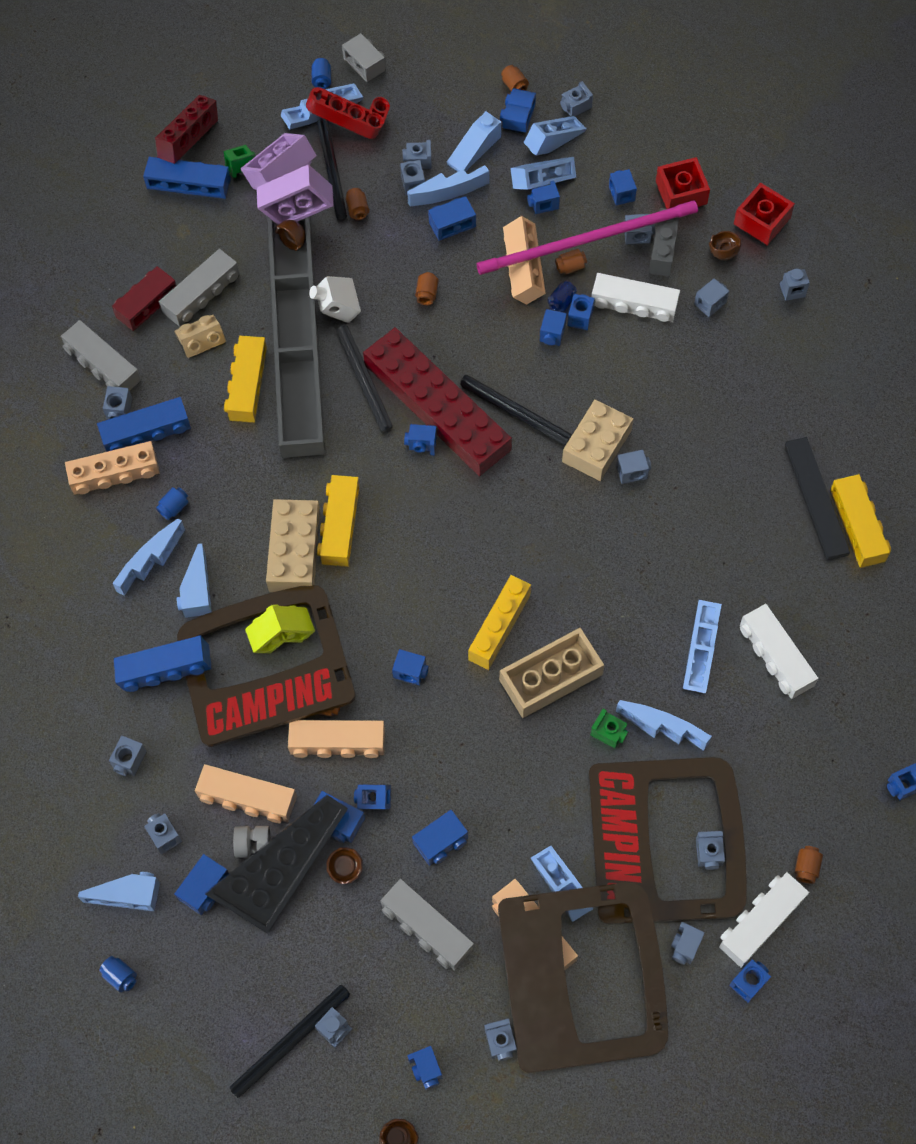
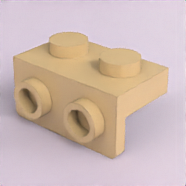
(200, 335)

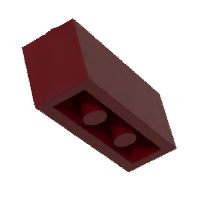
(143, 298)

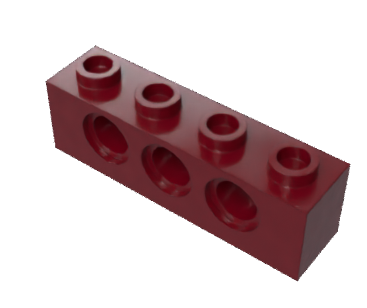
(186, 129)

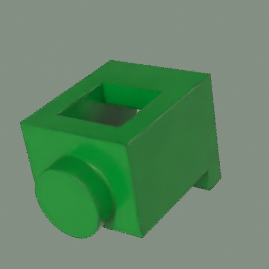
(237, 158)
(610, 737)

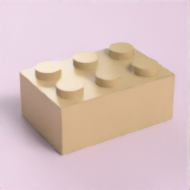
(597, 440)

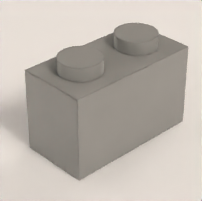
(364, 57)

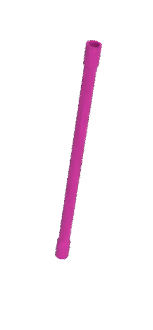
(496, 263)

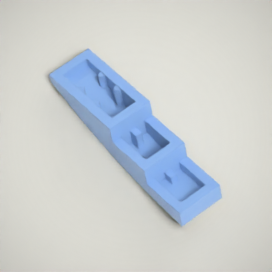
(300, 116)
(442, 188)
(154, 551)
(702, 646)
(655, 720)

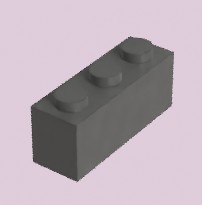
(664, 247)

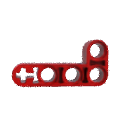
(323, 103)

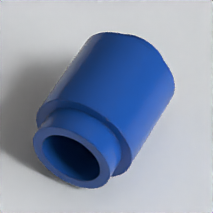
(321, 73)
(172, 503)
(118, 974)

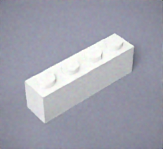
(635, 297)
(778, 651)
(763, 919)

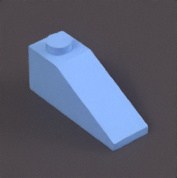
(552, 134)
(476, 142)
(541, 173)
(194, 589)
(558, 876)
(126, 892)

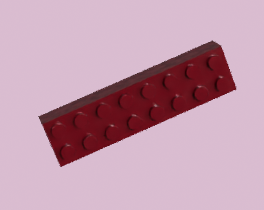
(437, 401)

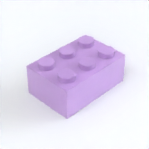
(279, 158)
(295, 195)

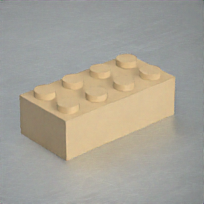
(293, 544)
(551, 672)

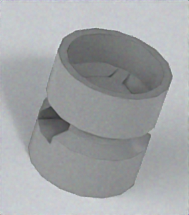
(244, 839)

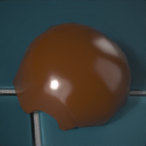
(291, 234)
(725, 245)
(344, 865)
(398, 1132)

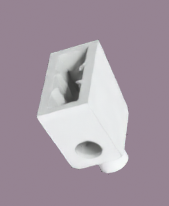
(337, 298)

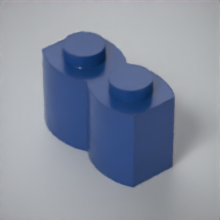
(518, 110)

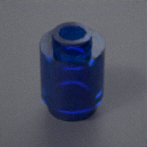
(562, 296)

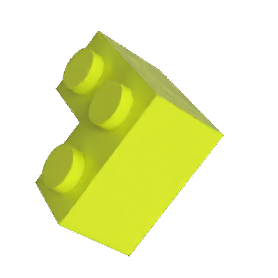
(278, 626)

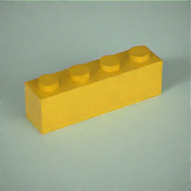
(246, 379)
(339, 520)
(860, 521)
(499, 622)

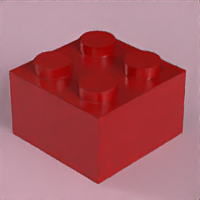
(682, 183)
(763, 213)

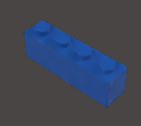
(187, 177)
(144, 425)
(162, 664)

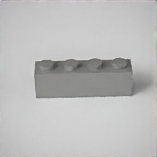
(199, 287)
(99, 357)
(427, 924)

